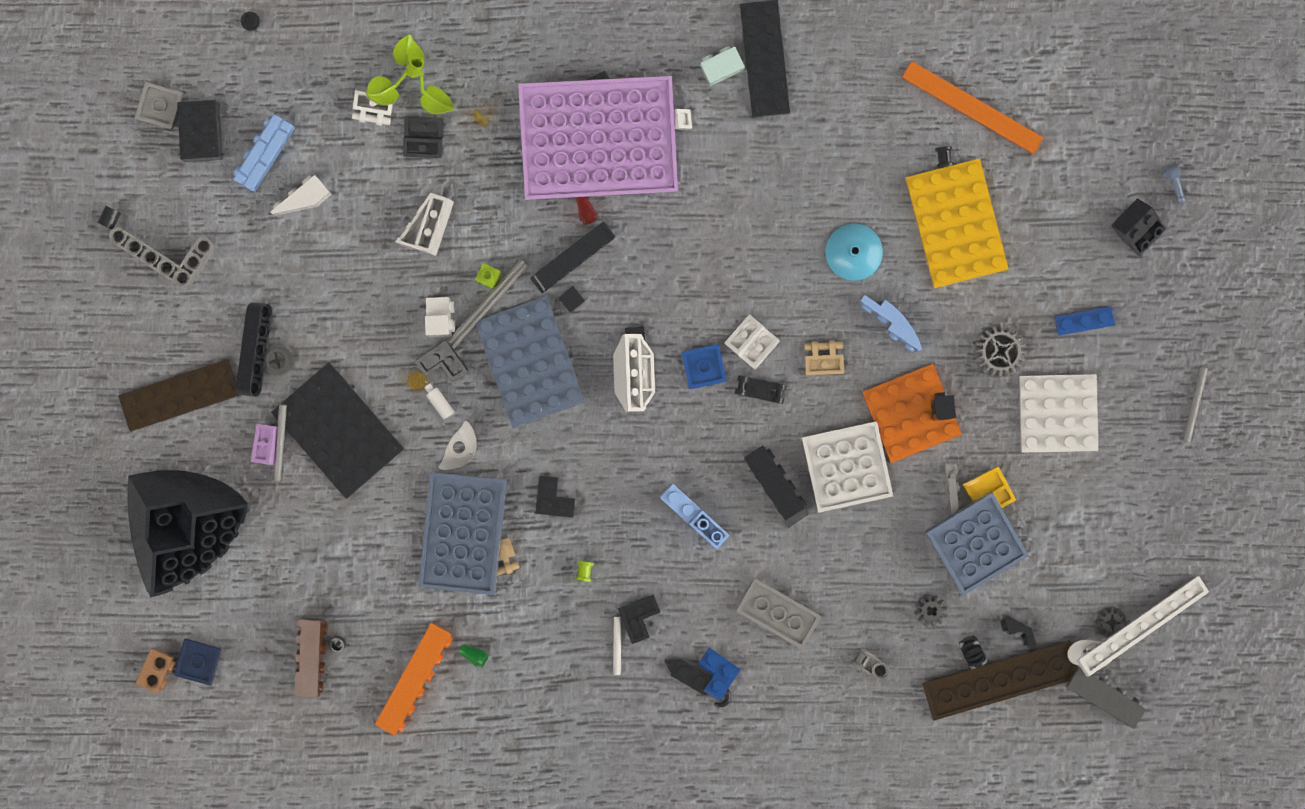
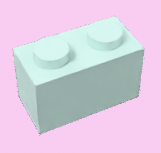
(722, 65)

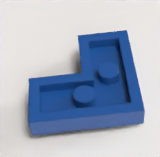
(723, 673)

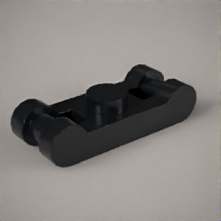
(760, 389)

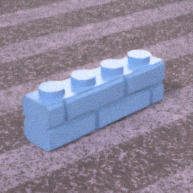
(264, 152)

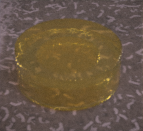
(478, 115)
(417, 381)

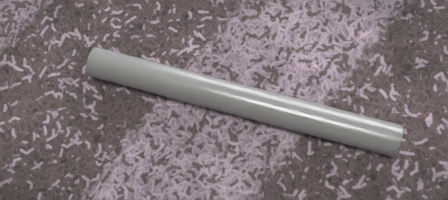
(1195, 404)
(279, 442)

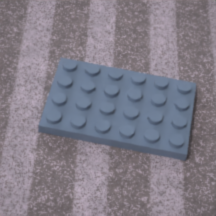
(529, 362)
(462, 533)

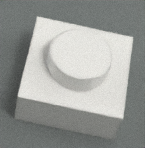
(682, 119)

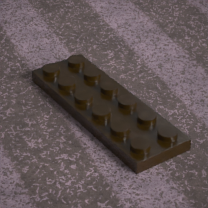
(178, 395)

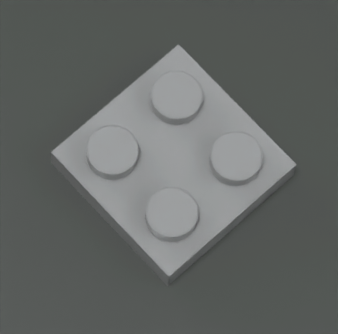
(158, 106)

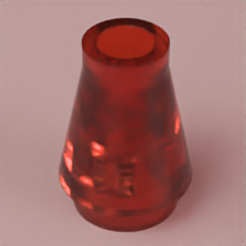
(586, 211)

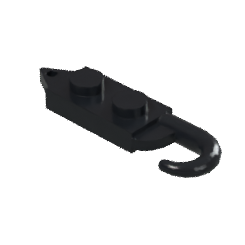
(693, 678)

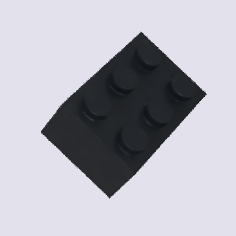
(199, 131)

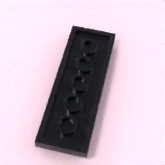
(764, 58)

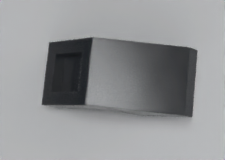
(1013, 626)

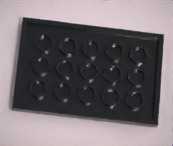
(338, 430)

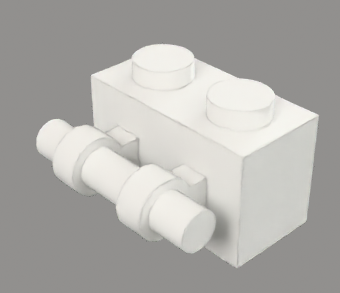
(363, 103)

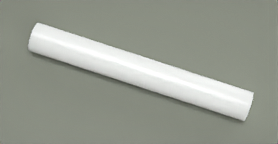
(617, 646)

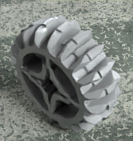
(1005, 359)

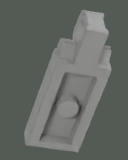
(951, 488)

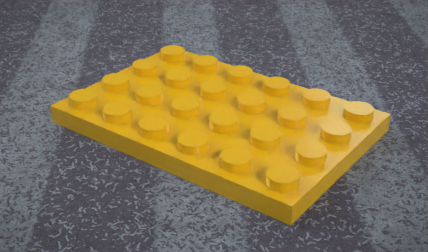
(956, 223)

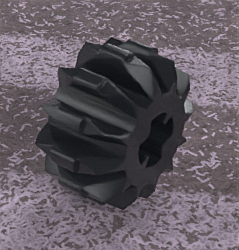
(972, 652)

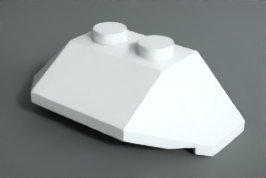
(633, 372)

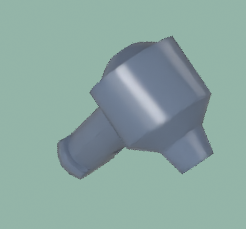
(1173, 173)

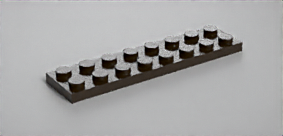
(999, 680)

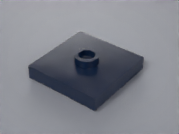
(198, 661)

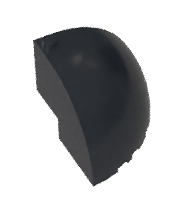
(180, 525)

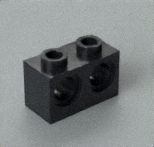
(943, 406)

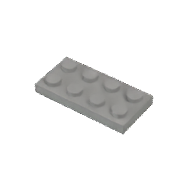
(778, 613)

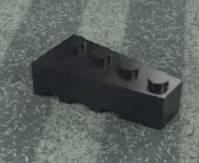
(776, 485)

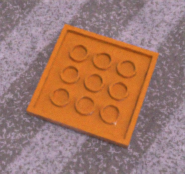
(905, 413)

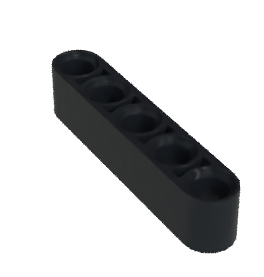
(572, 257)
(254, 349)

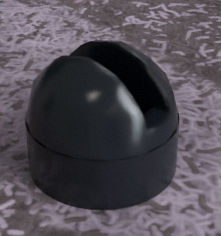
(334, 641)

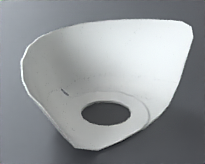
(454, 460)

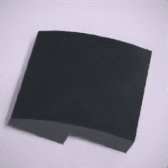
(423, 137)

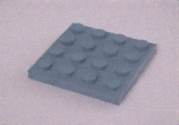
(976, 543)

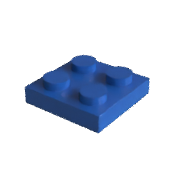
(704, 366)

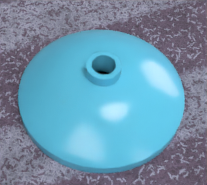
(850, 265)

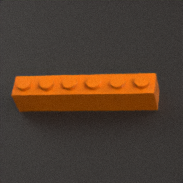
(413, 679)

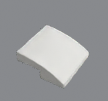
(752, 342)

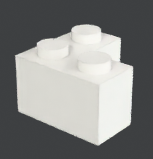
(438, 318)

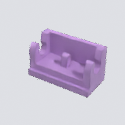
(264, 444)

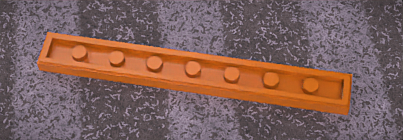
(972, 107)

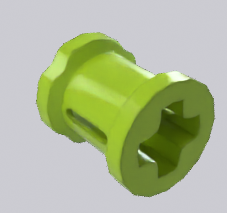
(584, 571)

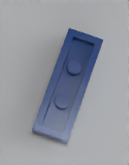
(1084, 321)

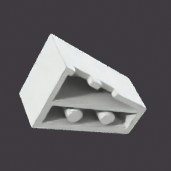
(428, 225)

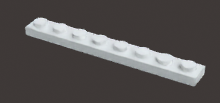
(1142, 626)

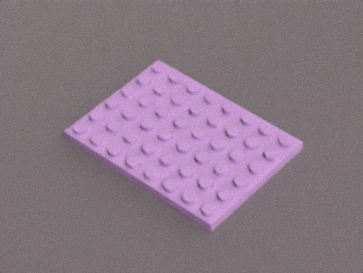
(598, 137)

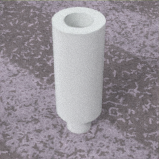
(439, 402)

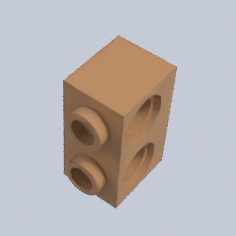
(151, 668)

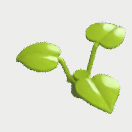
(409, 53)

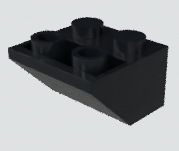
(1139, 226)

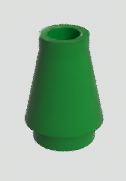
(474, 655)

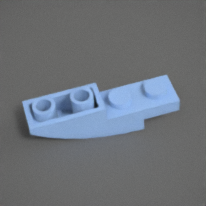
(899, 326)
(694, 516)

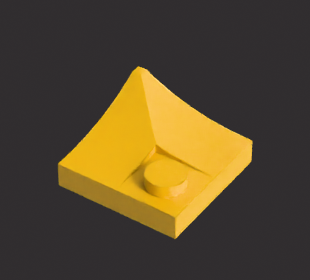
(990, 481)

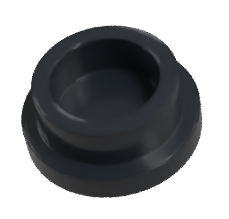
(250, 21)

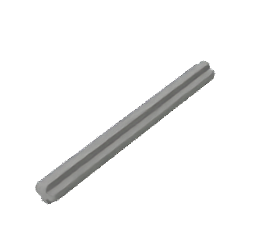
(487, 303)

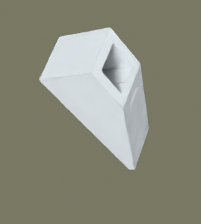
(307, 196)

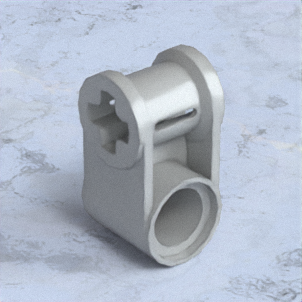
(869, 664)

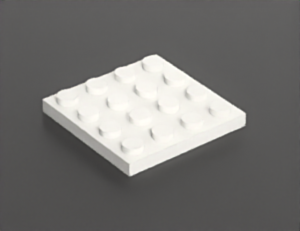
(1058, 413)
(847, 467)

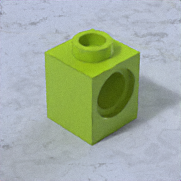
(488, 276)

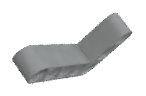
(161, 260)

